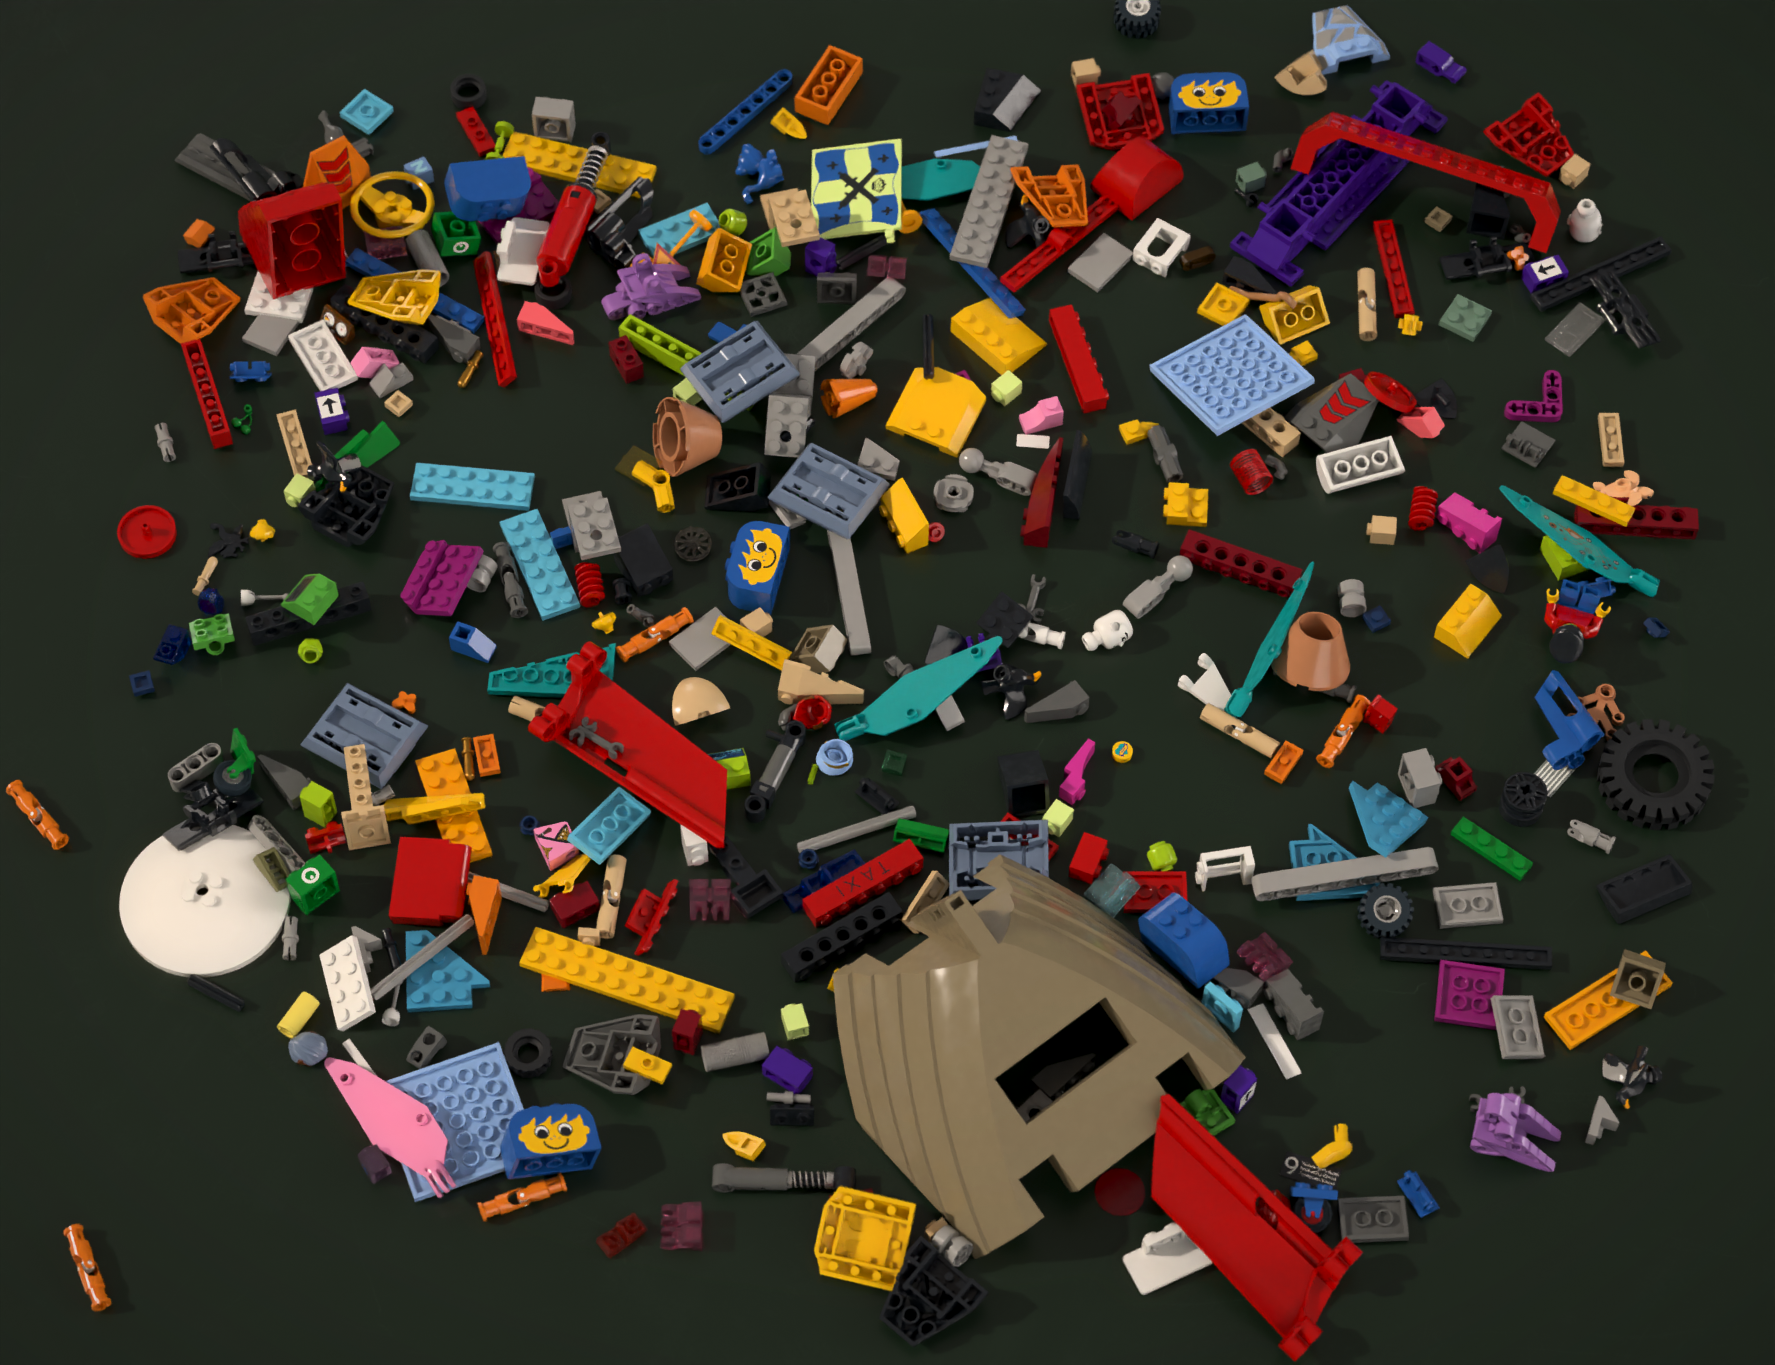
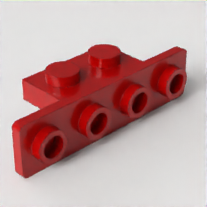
(647, 914)

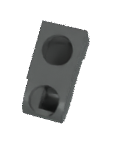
(426, 1048)

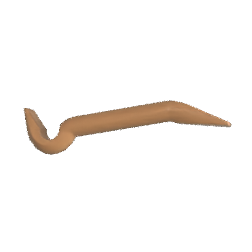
(1267, 297)

